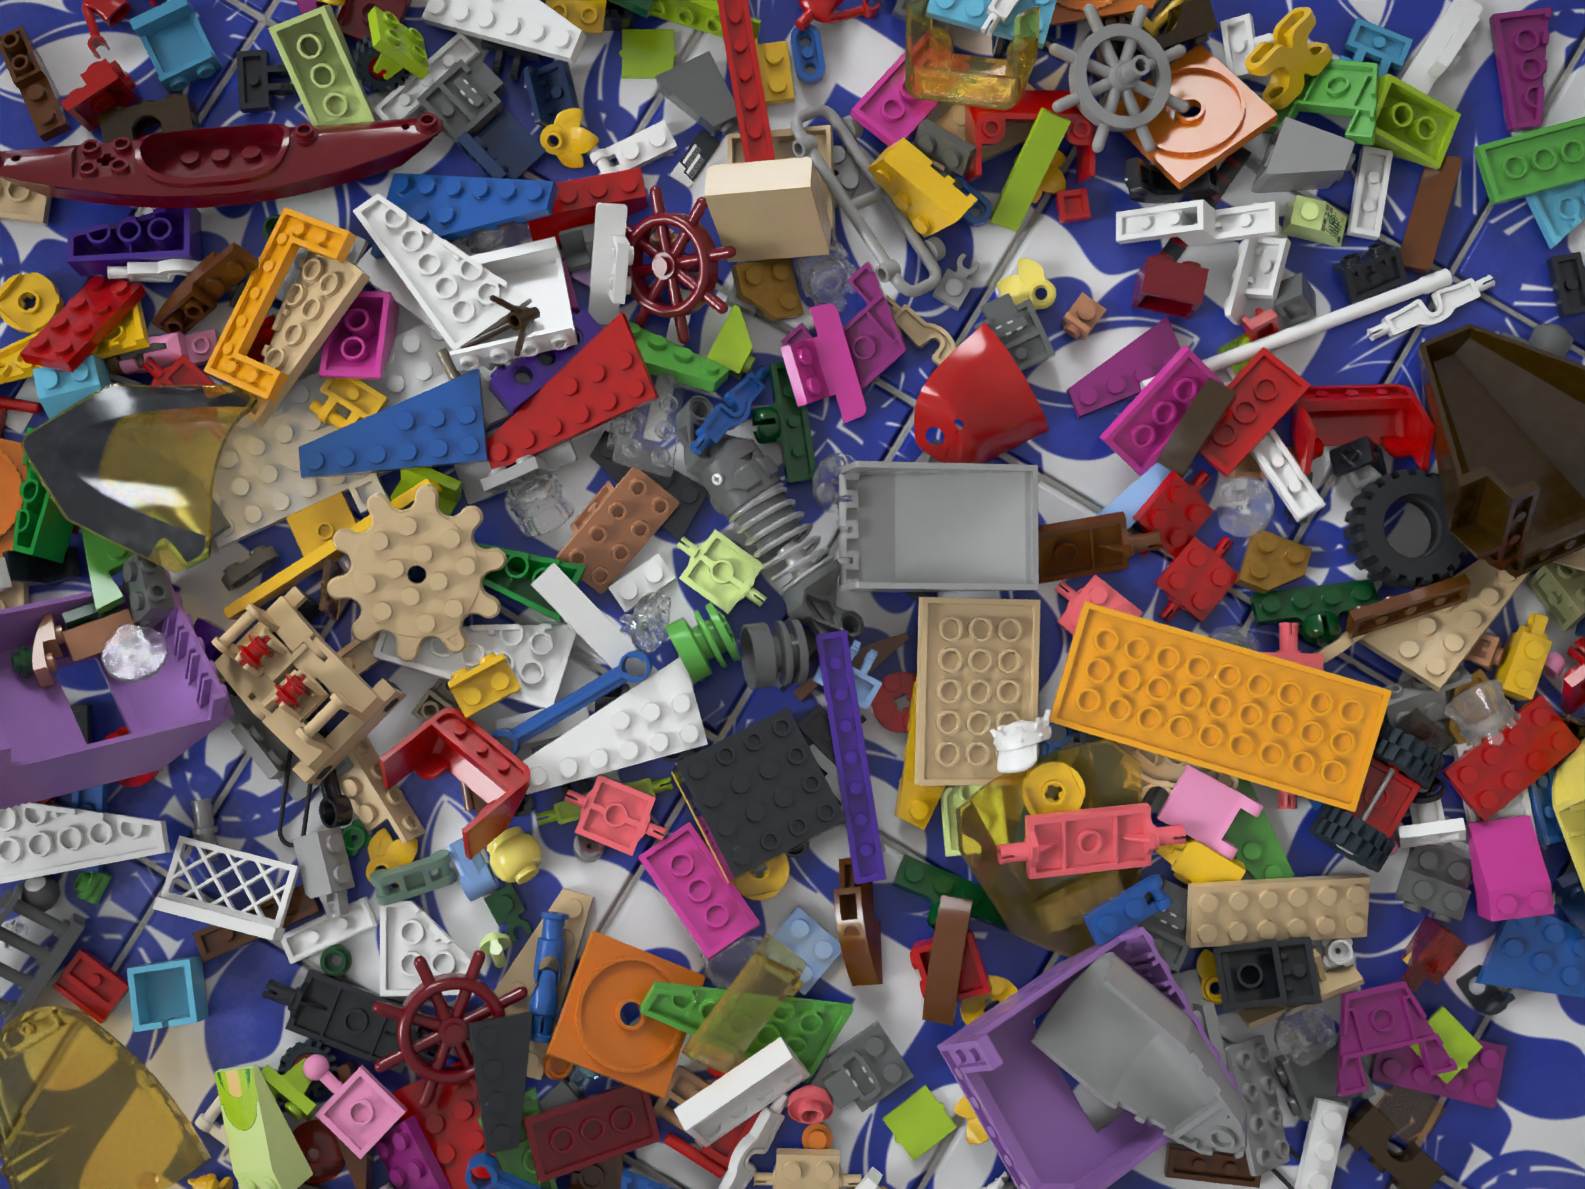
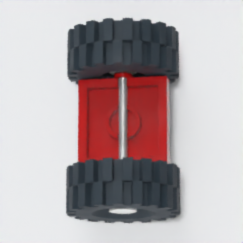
(1392, 781)

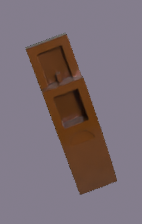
(34, 83)
(203, 287)
(857, 929)

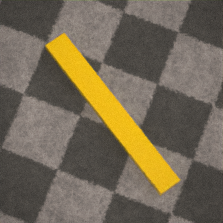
(311, 562)

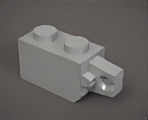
(325, 869)

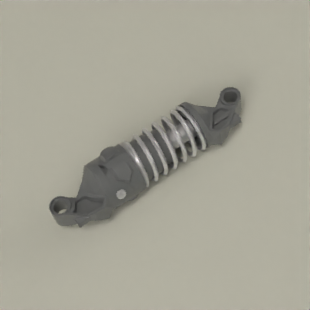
(750, 492)

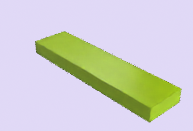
(1029, 169)

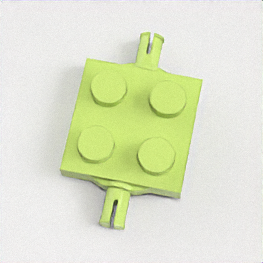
(721, 572)

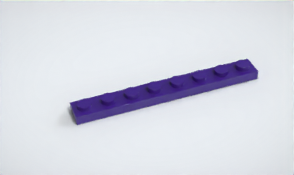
(850, 756)

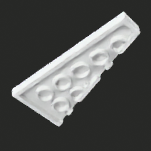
(513, 23)
(439, 275)
(533, 652)

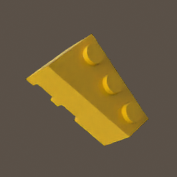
(918, 189)

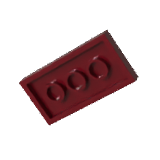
(590, 1130)

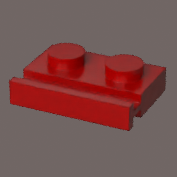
(92, 985)

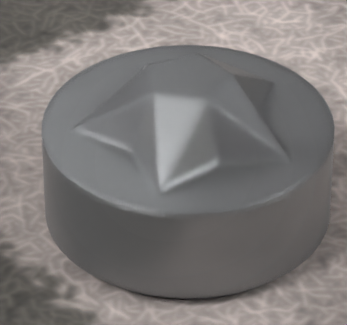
(587, 849)

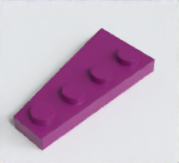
(1521, 64)
(1122, 373)

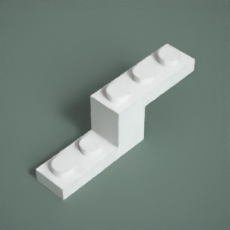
(1197, 223)

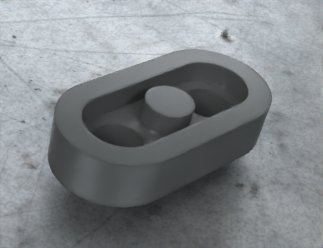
(240, 573)

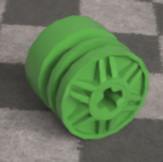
(703, 642)

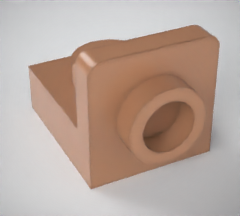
(1082, 317)
(1487, 652)

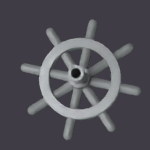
(1119, 77)

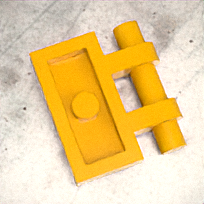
(351, 394)

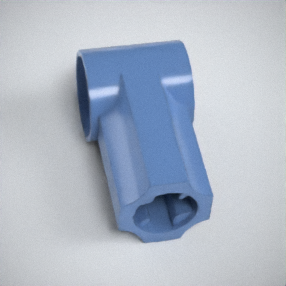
(476, 875)

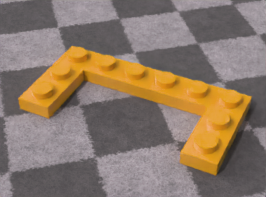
(290, 233)

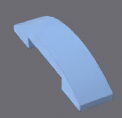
(1138, 493)

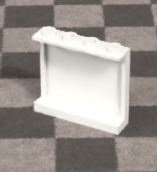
(538, 273)

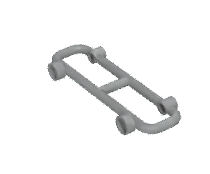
(888, 270)

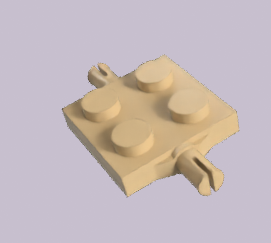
(807, 1170)

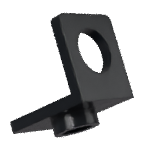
(1357, 455)
(1490, 1001)

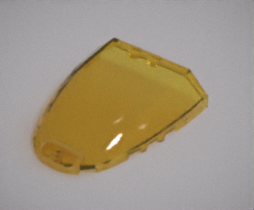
(86, 1110)

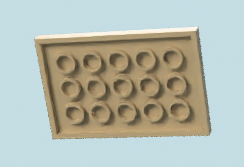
(971, 677)

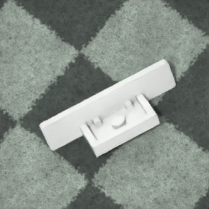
(1443, 44)
(609, 263)
(1257, 273)

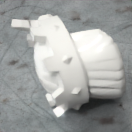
(1019, 743)

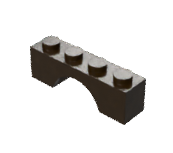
(1186, 23)

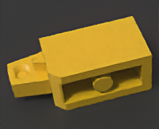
(1524, 659)
(1200, 863)

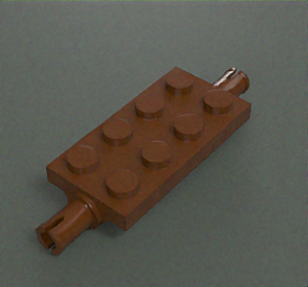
(1089, 546)

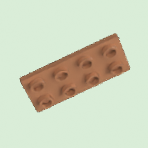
(617, 527)

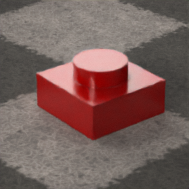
(1073, 206)

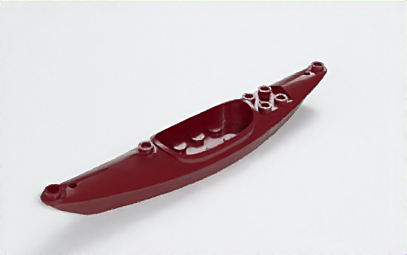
(219, 163)

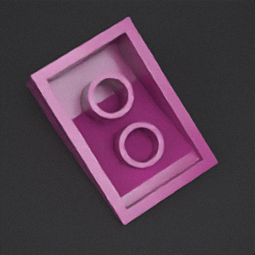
(361, 338)
(1508, 869)

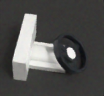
(1429, 820)

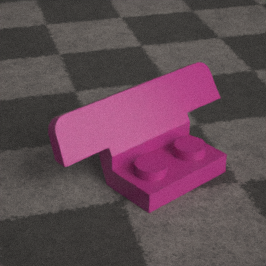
(825, 365)

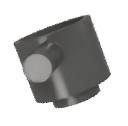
(1548, 338)

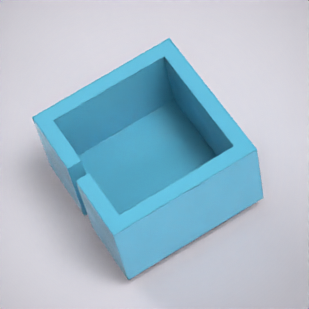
(167, 991)

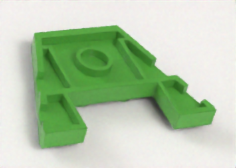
(1340, 90)
(104, 561)

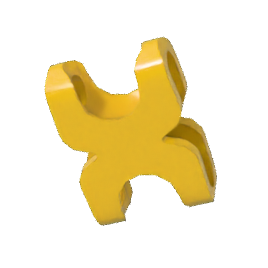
(1288, 58)

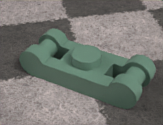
(413, 878)

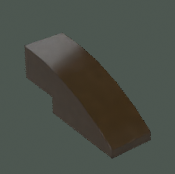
(1196, 427)

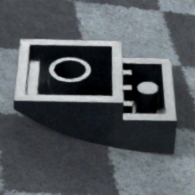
(1267, 974)

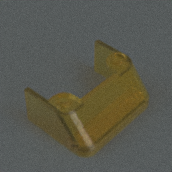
(943, 76)
(746, 1006)

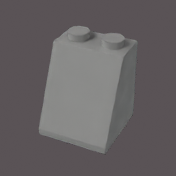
(1303, 159)

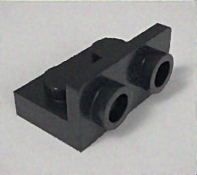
(1371, 271)

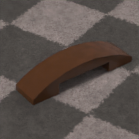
(946, 959)

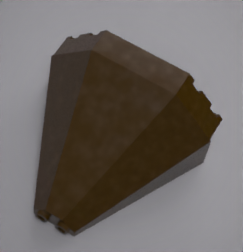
(1507, 446)

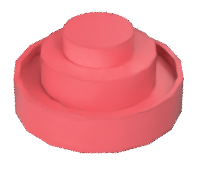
(810, 1105)

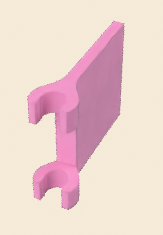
(1206, 809)

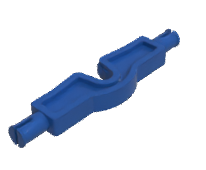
(723, 419)

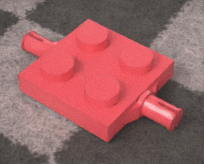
(1095, 592)
(615, 814)

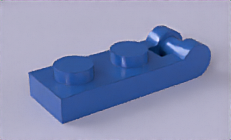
(1126, 909)

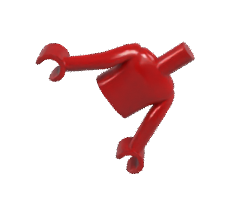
(824, 11)
(110, 12)

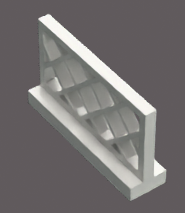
(220, 915)

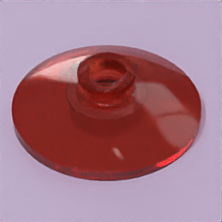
(318, 1136)

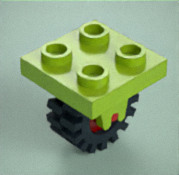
(389, 52)
(292, 1084)

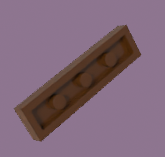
(1408, 605)
(218, 941)

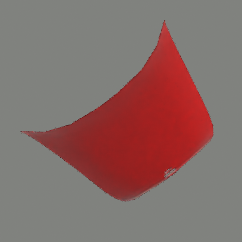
(986, 393)

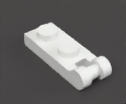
(636, 150)

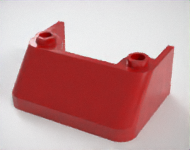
(988, 127)
(1345, 413)
(473, 757)

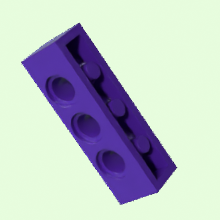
(515, 394)

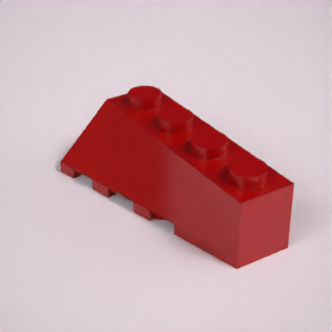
(578, 199)

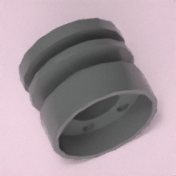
(775, 653)

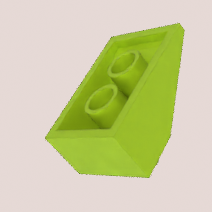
(1413, 123)

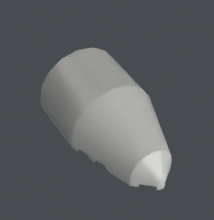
(1143, 1056)

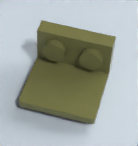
(1561, 593)

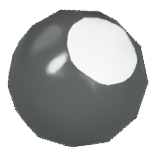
(40, 892)

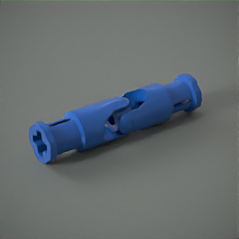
(544, 997)

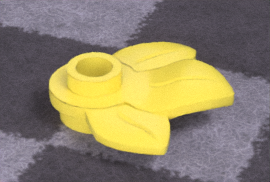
(1024, 285)

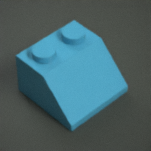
(62, 389)

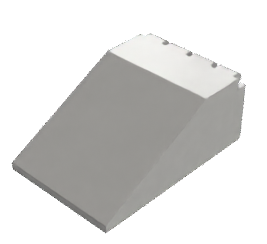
(938, 527)

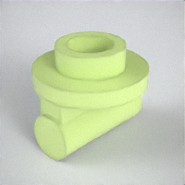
(495, 944)

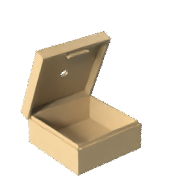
(773, 204)

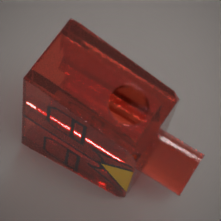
(1430, 953)

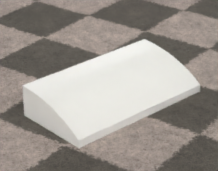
(741, 1092)

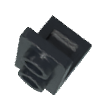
(40, 571)

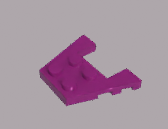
(871, 334)
(1382, 1021)

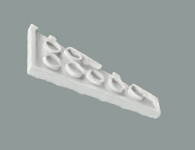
(638, 726)
(60, 839)

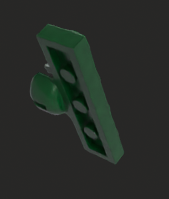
(787, 426)
(1313, 607)
(932, 882)

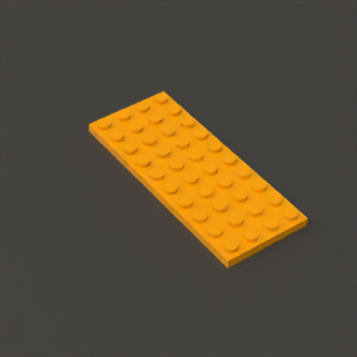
(1219, 706)

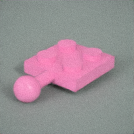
(359, 1108)

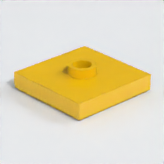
(320, 521)

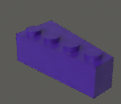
(146, 238)

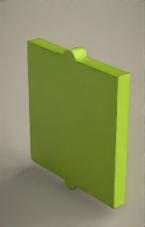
(647, 52)
(1456, 1039)
(919, 1122)

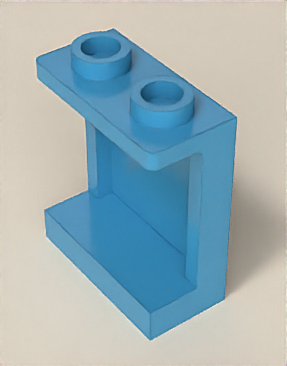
(176, 44)

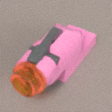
(166, 351)

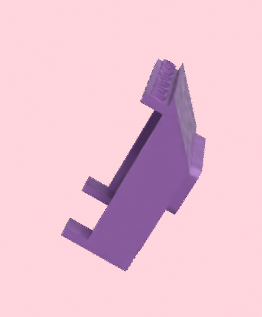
(165, 716)
(1026, 1097)

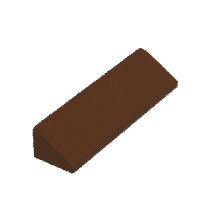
(1429, 215)

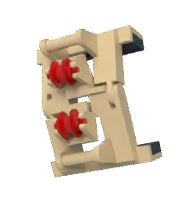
(288, 696)

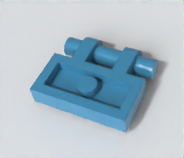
(1377, 45)

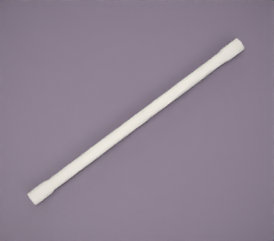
(1424, 285)

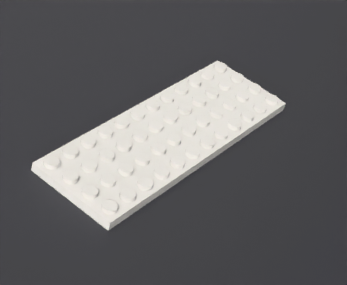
(260, 466)

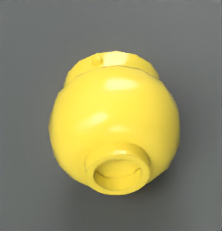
(515, 856)

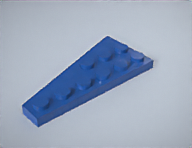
(466, 204)
(421, 432)
(1536, 956)

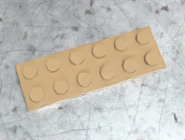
(1277, 909)

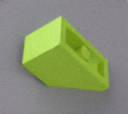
(733, 345)

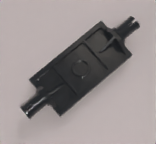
(342, 1017)

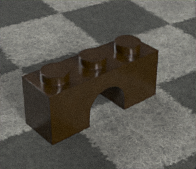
(172, 113)
(1371, 1130)

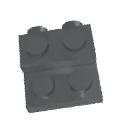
(147, 591)
(1435, 882)

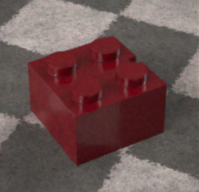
(1169, 286)

